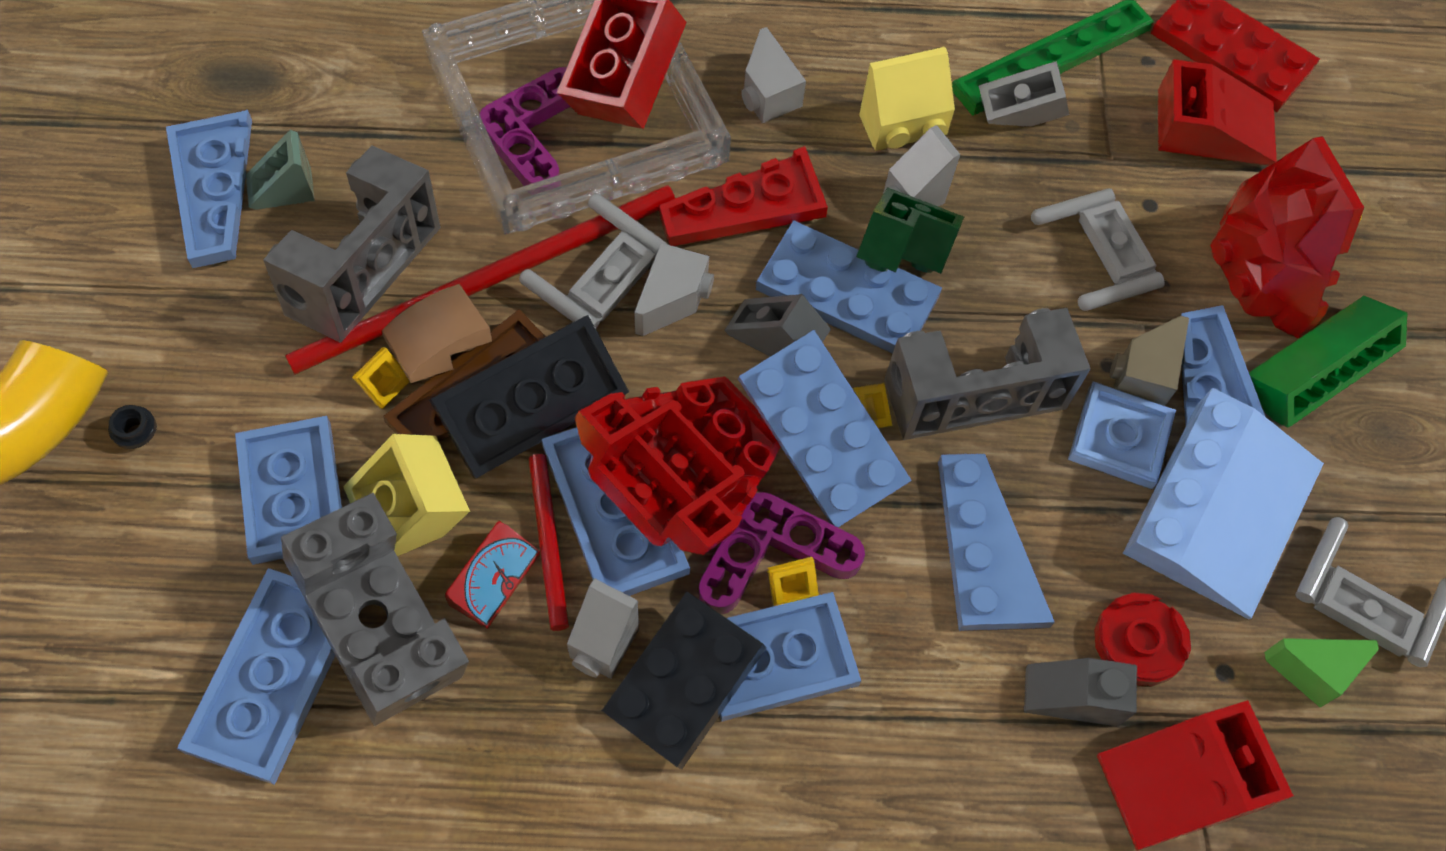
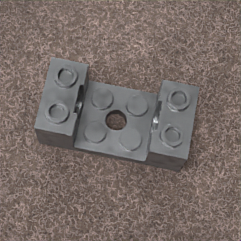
(339, 286)
(1039, 378)
(350, 564)

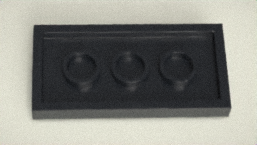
(527, 396)

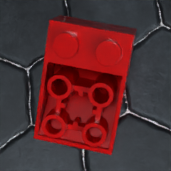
(1214, 115)
(1194, 775)

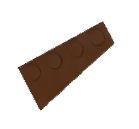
(416, 414)

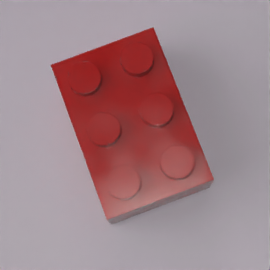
(622, 60)

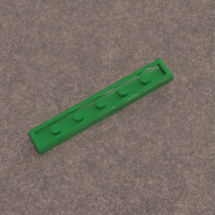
(1067, 47)

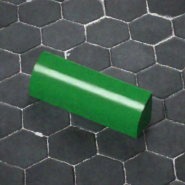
(1329, 359)

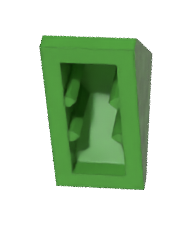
(1321, 666)

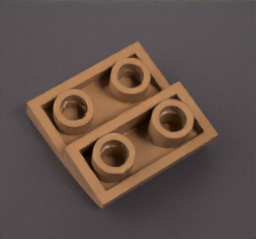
(433, 331)

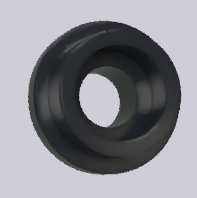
(124, 419)

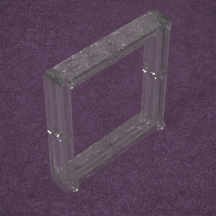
(569, 192)

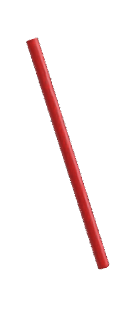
(481, 278)

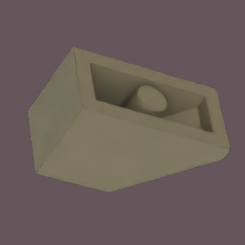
(1152, 362)

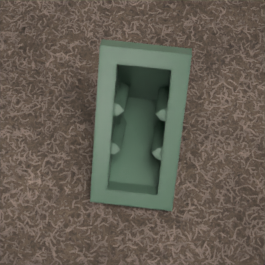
(281, 176)

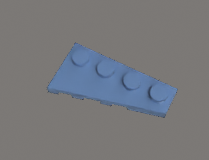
(209, 182)
(1214, 361)
(987, 559)

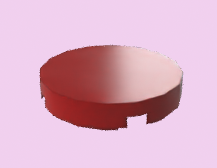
(1145, 634)

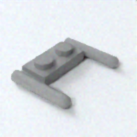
(1114, 242)
(609, 276)
(1368, 608)

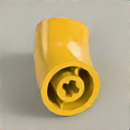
(41, 403)

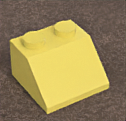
(907, 98)
(412, 488)

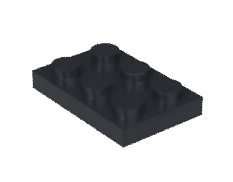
(684, 680)

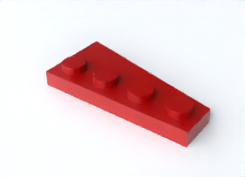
(747, 203)

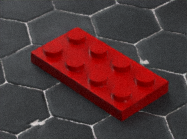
(1237, 45)

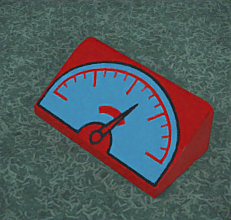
(492, 575)

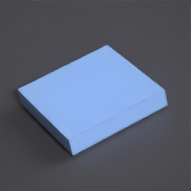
(1122, 435)

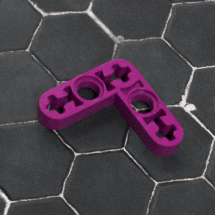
(520, 121)
(762, 535)

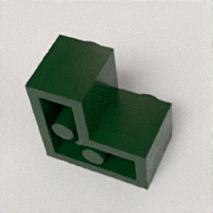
(908, 231)

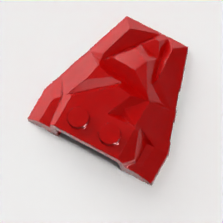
(1285, 236)
(679, 459)

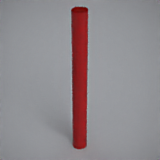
(548, 543)

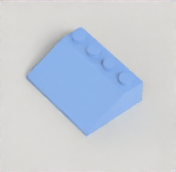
(1225, 504)

